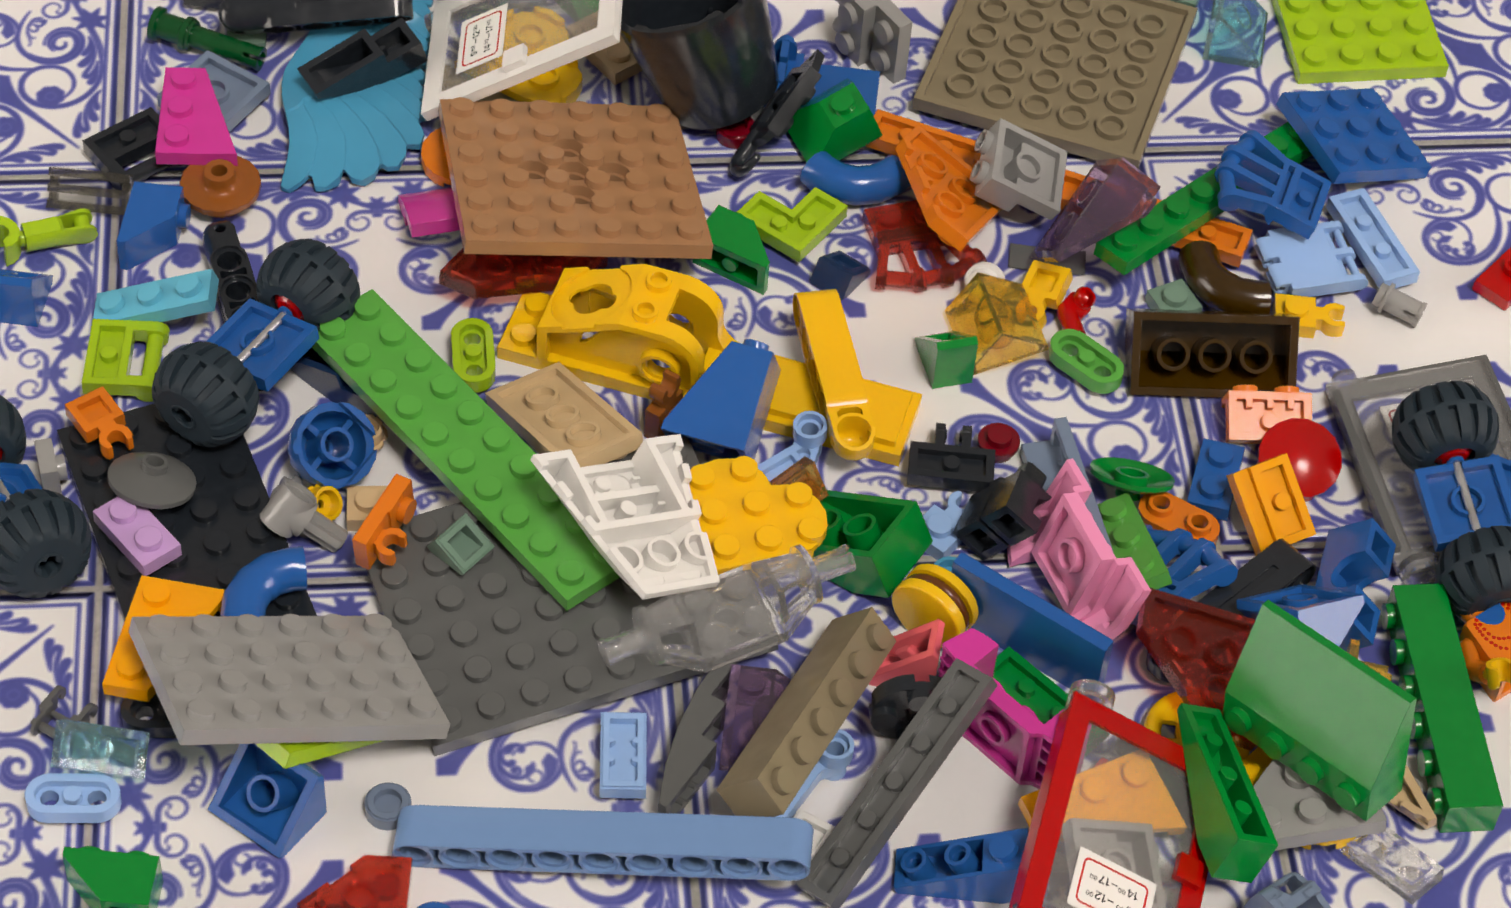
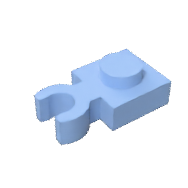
(941, 527)

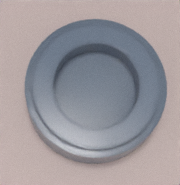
(384, 804)

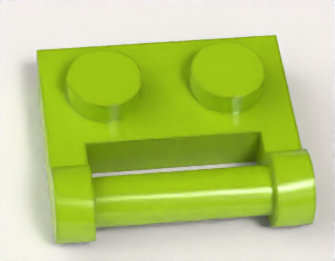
(111, 356)

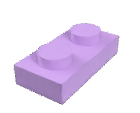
(137, 535)

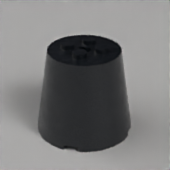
(704, 56)

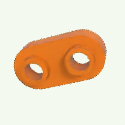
(1177, 514)

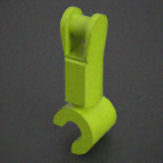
(46, 233)

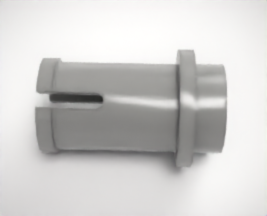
(1399, 304)

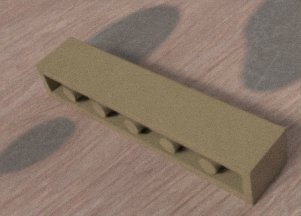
(807, 715)

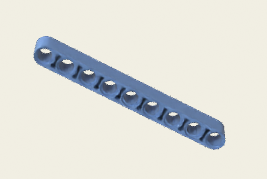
(605, 842)

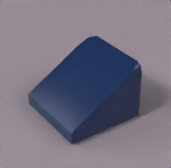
(839, 273)

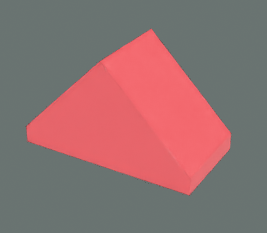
(913, 653)

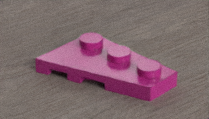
(191, 121)

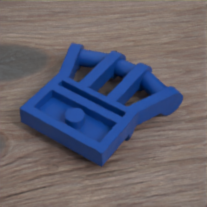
(1271, 185)
(1192, 554)

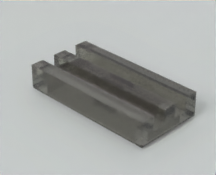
(55, 188)

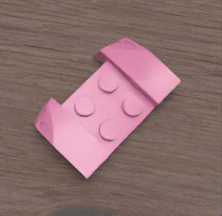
(1078, 559)

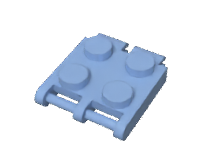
(1309, 265)

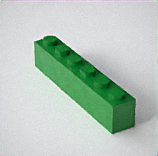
(1446, 715)

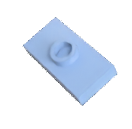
(623, 755)

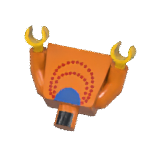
(1487, 649)

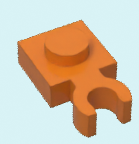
(99, 417)

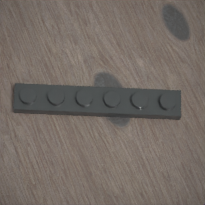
(897, 784)

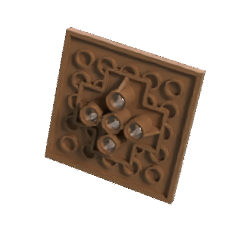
(572, 180)

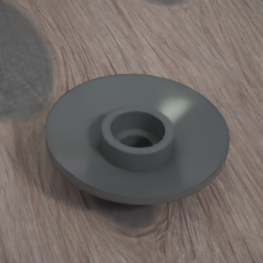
(151, 480)

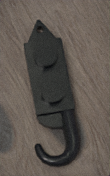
(777, 114)

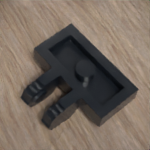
(950, 465)

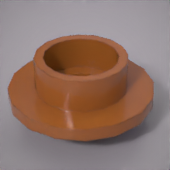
(221, 187)

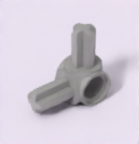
(294, 512)

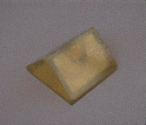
(1000, 319)

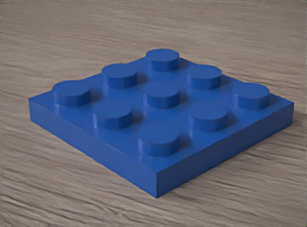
(1353, 135)

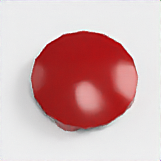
(1311, 452)

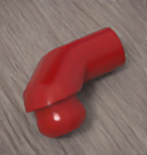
(1075, 308)

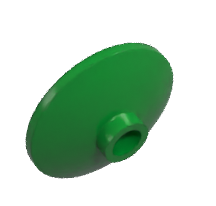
(1131, 476)

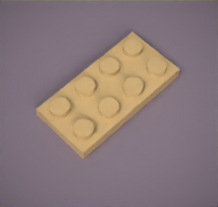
(562, 413)

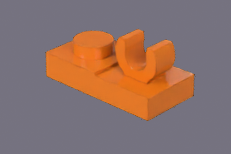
(383, 523)

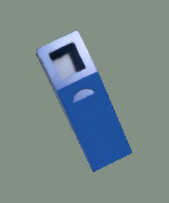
(962, 868)

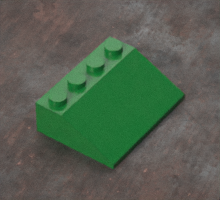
(1320, 712)

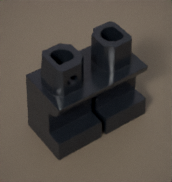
(1003, 512)

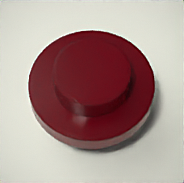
(1000, 438)

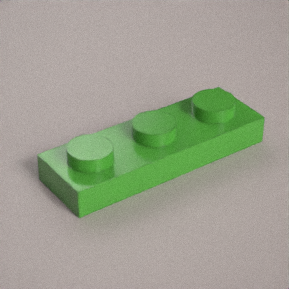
(1131, 539)

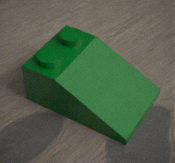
(882, 535)

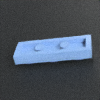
(1372, 238)

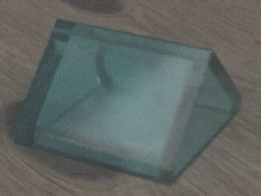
(1235, 32)

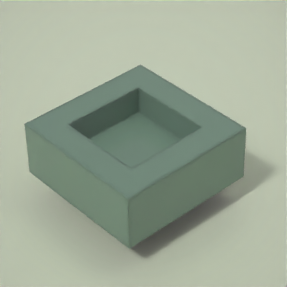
(1172, 296)

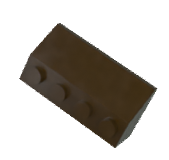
(1208, 351)

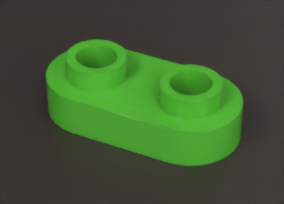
(1090, 362)

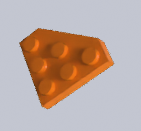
(944, 189)

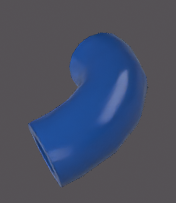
(853, 183)
(264, 581)

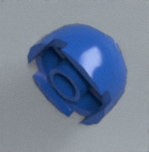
(332, 445)

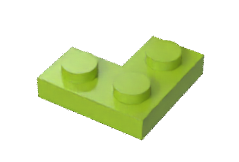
(795, 229)

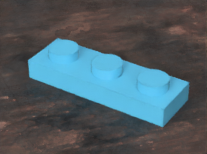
(160, 299)

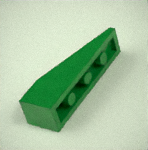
(1224, 803)

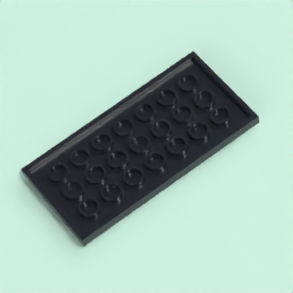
(215, 528)

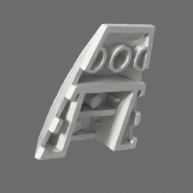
(638, 515)

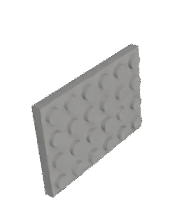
(286, 679)

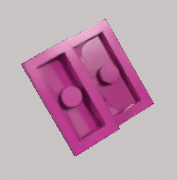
(429, 212)

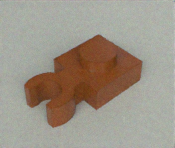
(664, 400)

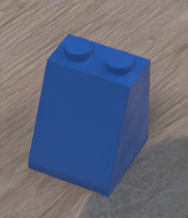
(728, 402)

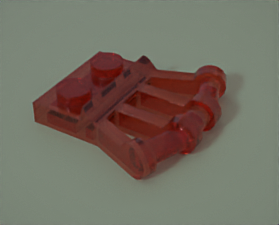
(900, 231)

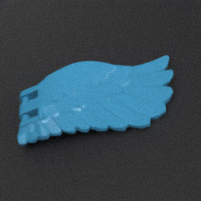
(352, 130)

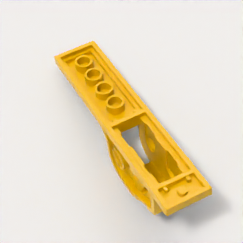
(638, 326)

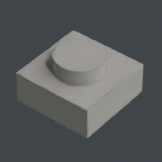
(51, 466)

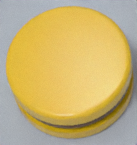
(935, 594)

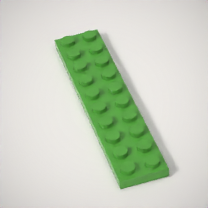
(463, 445)

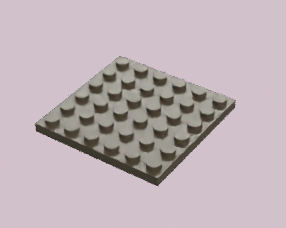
(1060, 69)

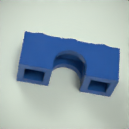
(1350, 562)

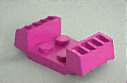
(1003, 727)

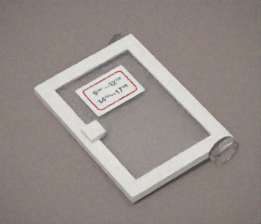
(501, 43)

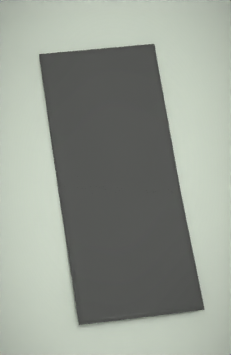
(1020, 259)

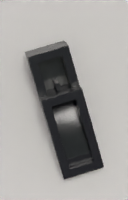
(364, 61)

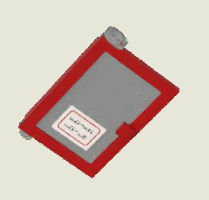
(1110, 816)

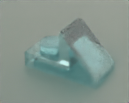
(100, 749)

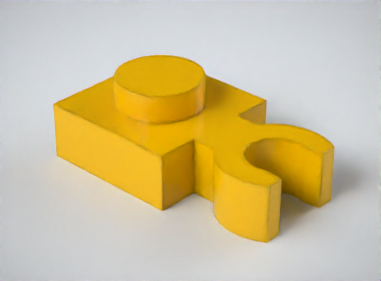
(1046, 287)
(1311, 316)

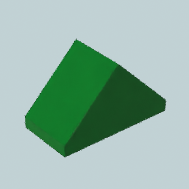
(948, 357)

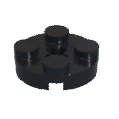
(898, 702)

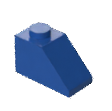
(151, 222)

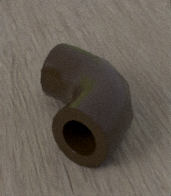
(1218, 285)

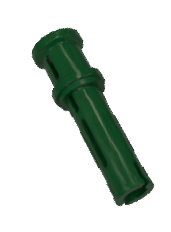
(189, 34)

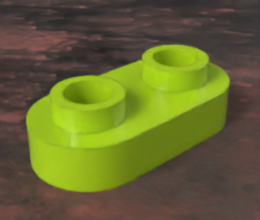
(474, 353)

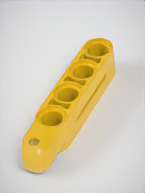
(834, 372)

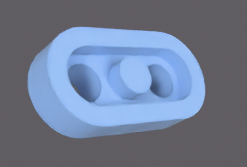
(74, 798)

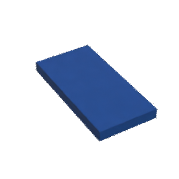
(1033, 627)

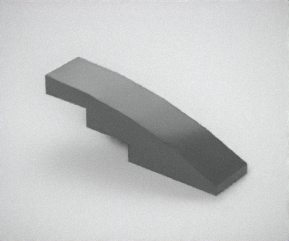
(693, 747)

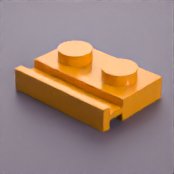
(1271, 503)

